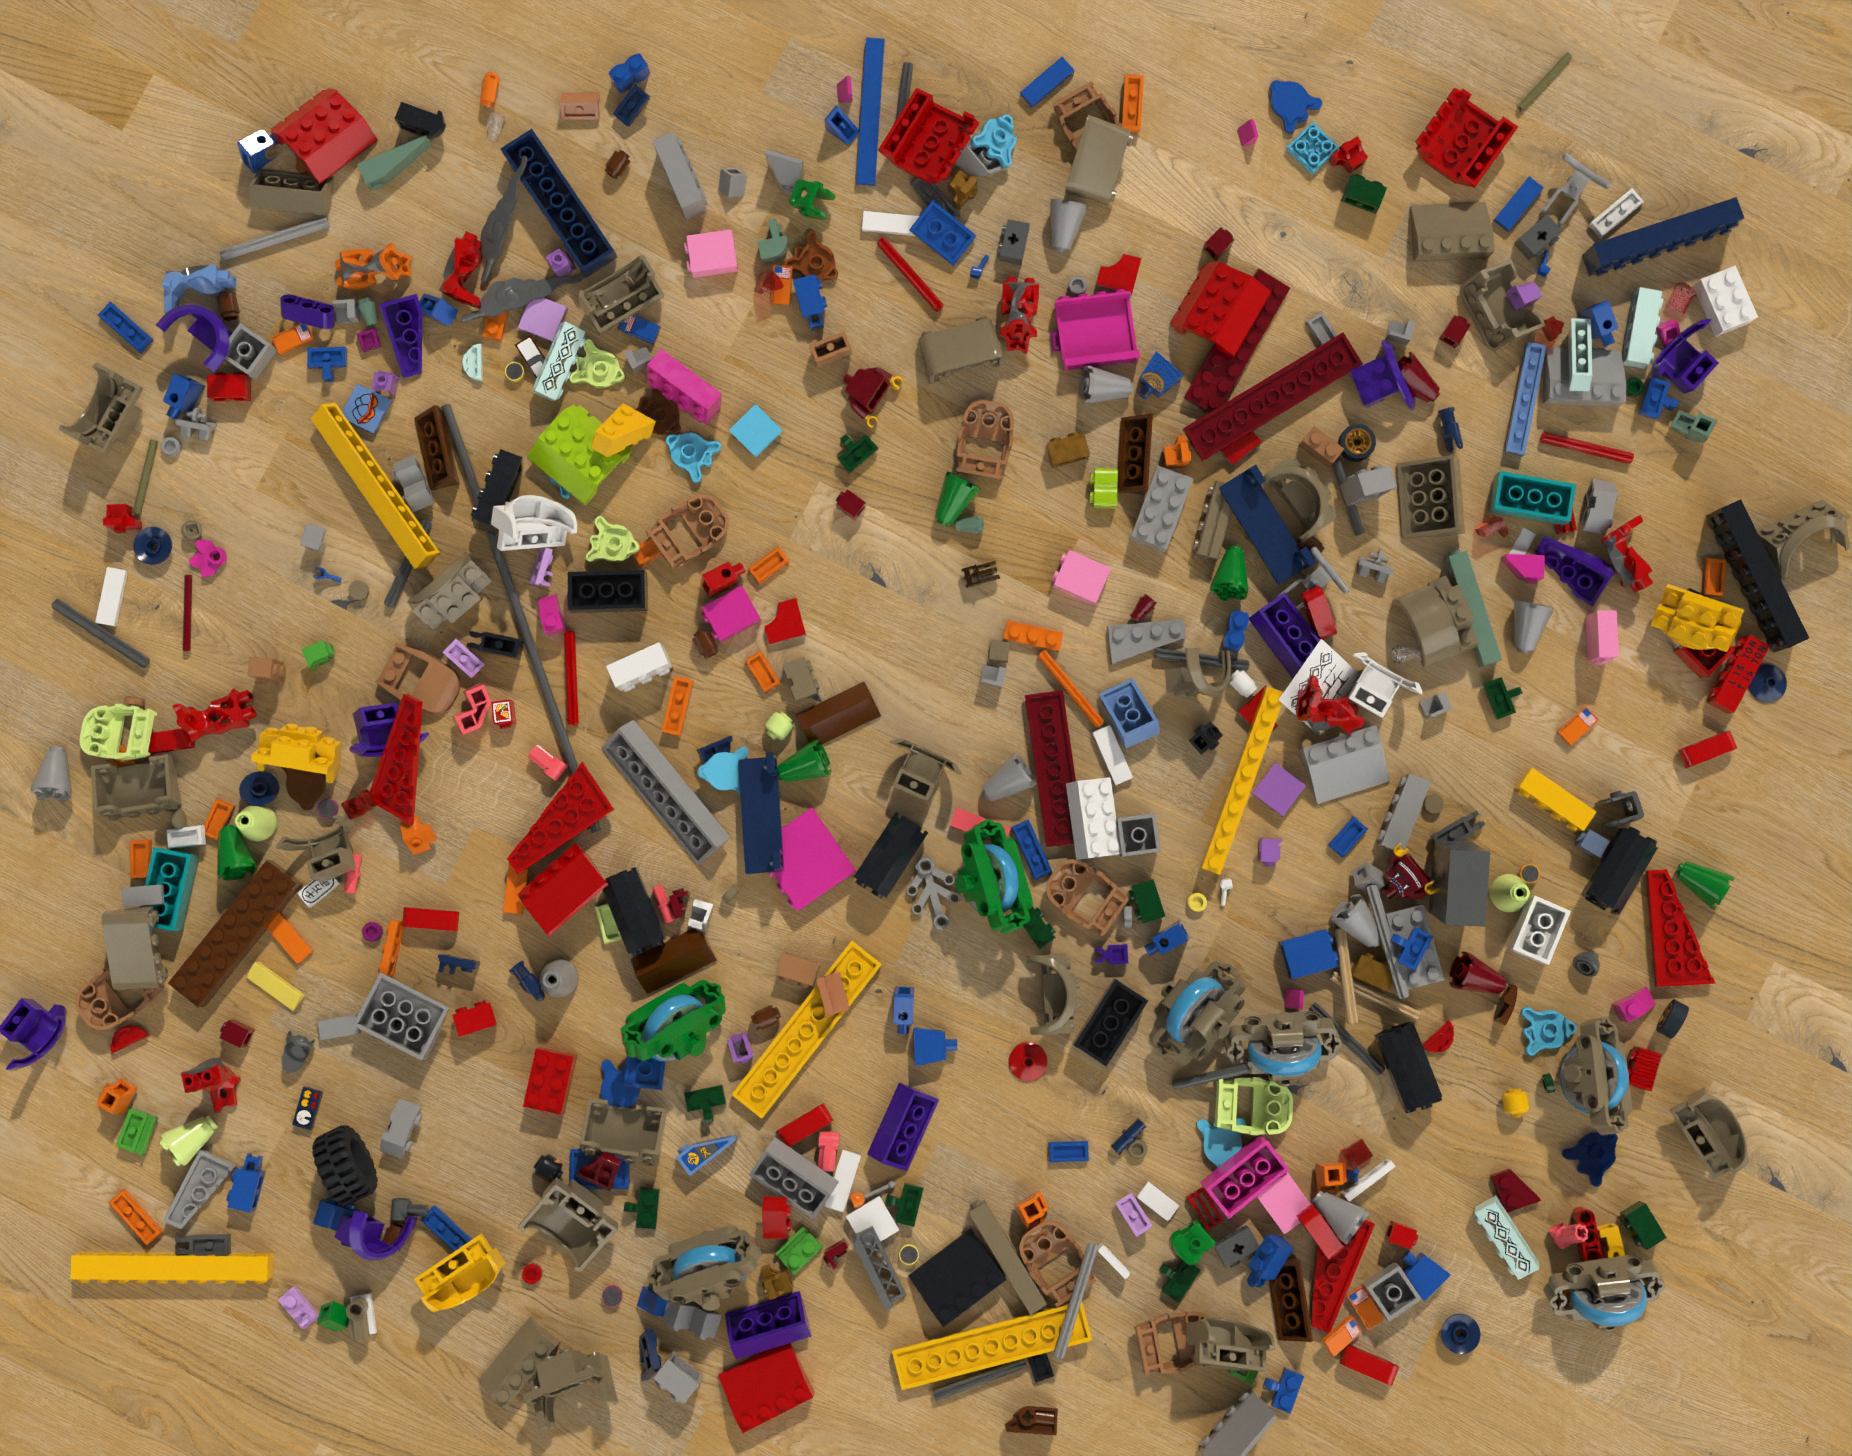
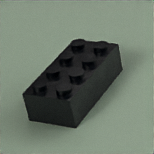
(497, 490)
(607, 591)
(1110, 1022)

